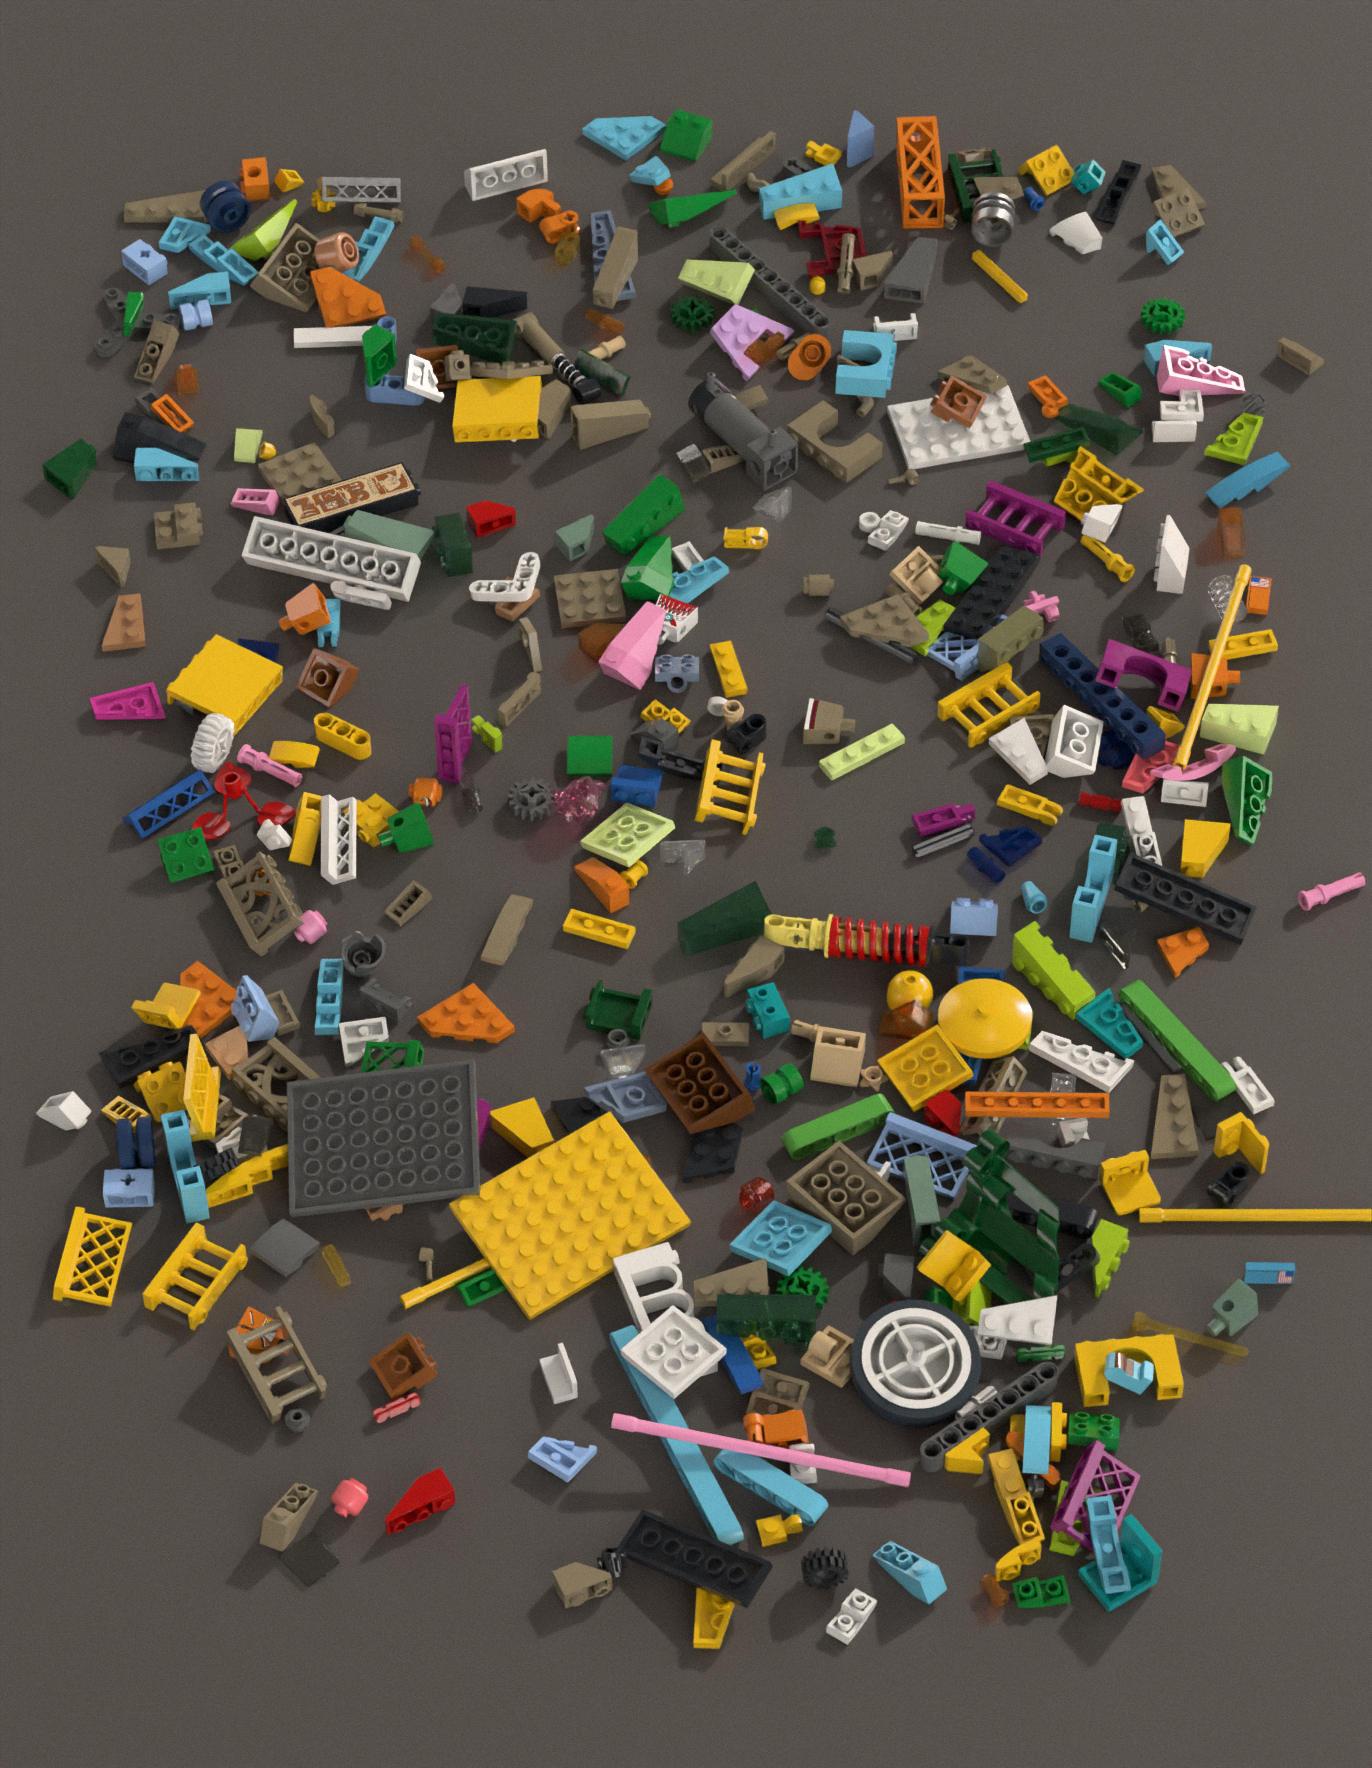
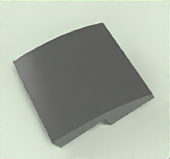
(284, 1247)

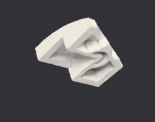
(1079, 232)

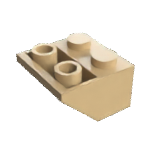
(838, 1056)

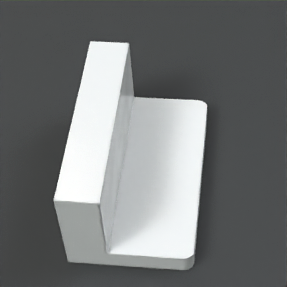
(1174, 431)
(1185, 792)
(559, 1376)

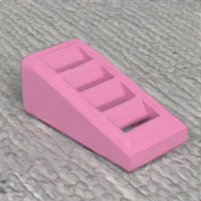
(267, 506)

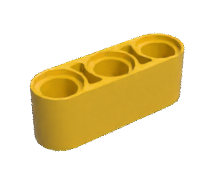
(342, 736)

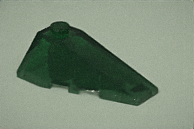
(1101, 428)

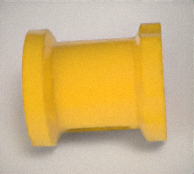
(634, 873)

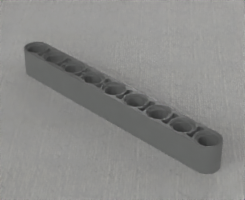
(771, 284)

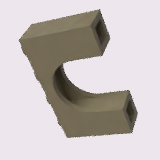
(843, 461)

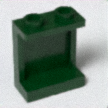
(618, 1010)

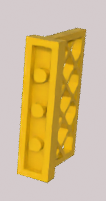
(201, 1092)
(71, 1253)

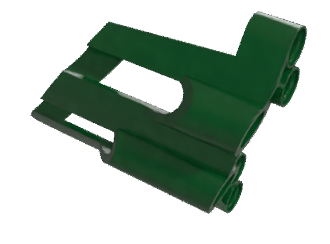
(988, 1227)

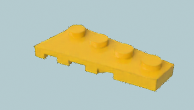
(711, 1619)

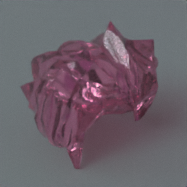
(579, 798)

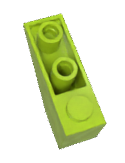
(1110, 1242)

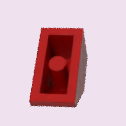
(489, 517)

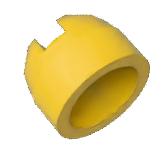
(817, 285)
(267, 451)

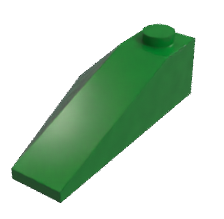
(680, 209)
(650, 570)
(1246, 790)

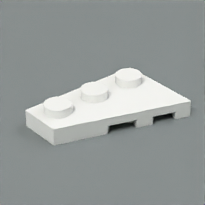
(1020, 751)

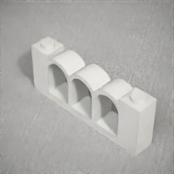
(646, 1267)

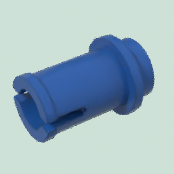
(1035, 202)
(752, 1077)

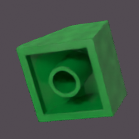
(686, 135)
(378, 353)

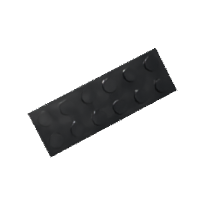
(992, 592)
(1185, 898)
(695, 1558)

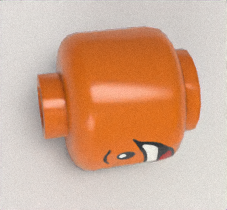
(425, 791)

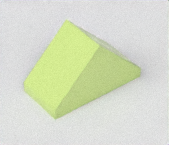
(247, 445)

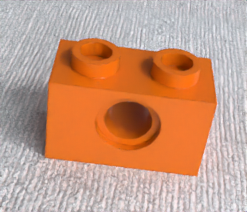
(255, 179)

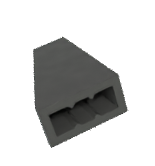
(913, 273)

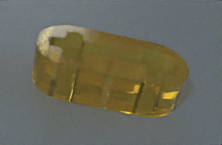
(563, 247)

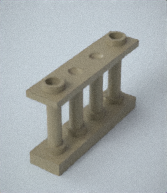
(262, 1384)

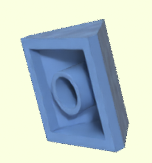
(860, 140)

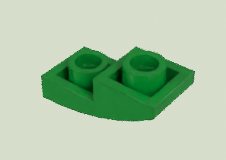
(1045, 1593)

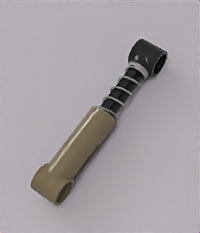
(529, 329)

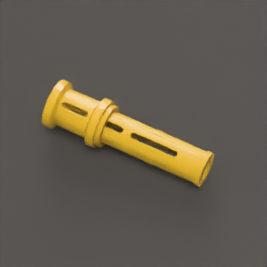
(1113, 562)

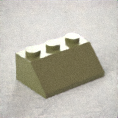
(1008, 638)

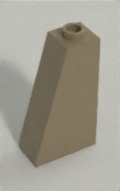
(616, 267)
(607, 421)

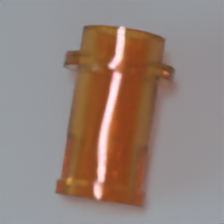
(997, 1595)

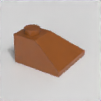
(327, 677)

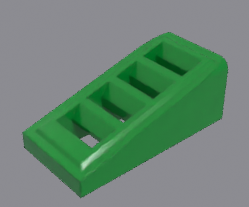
(133, 308)
(1122, 389)

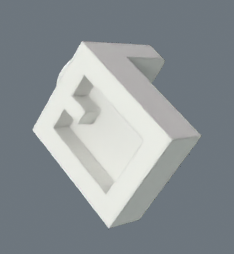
(803, 1473)

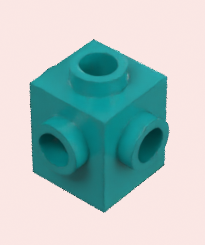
(1087, 176)

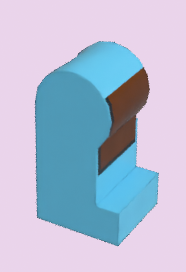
(1128, 1372)

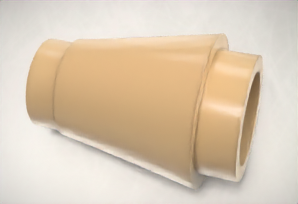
(732, 713)

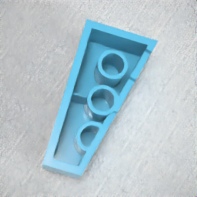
(816, 186)

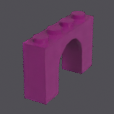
(1167, 676)

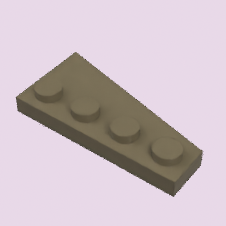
(1174, 1122)

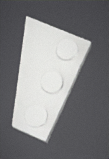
(1021, 1321)

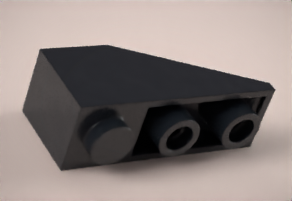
(493, 302)

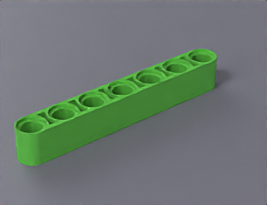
(1178, 1041)

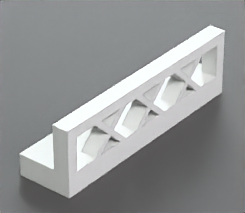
(333, 842)

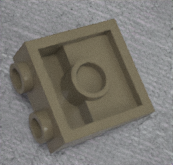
(178, 527)

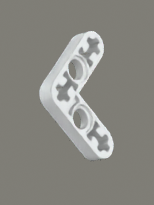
(486, 589)

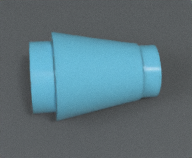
(1034, 899)

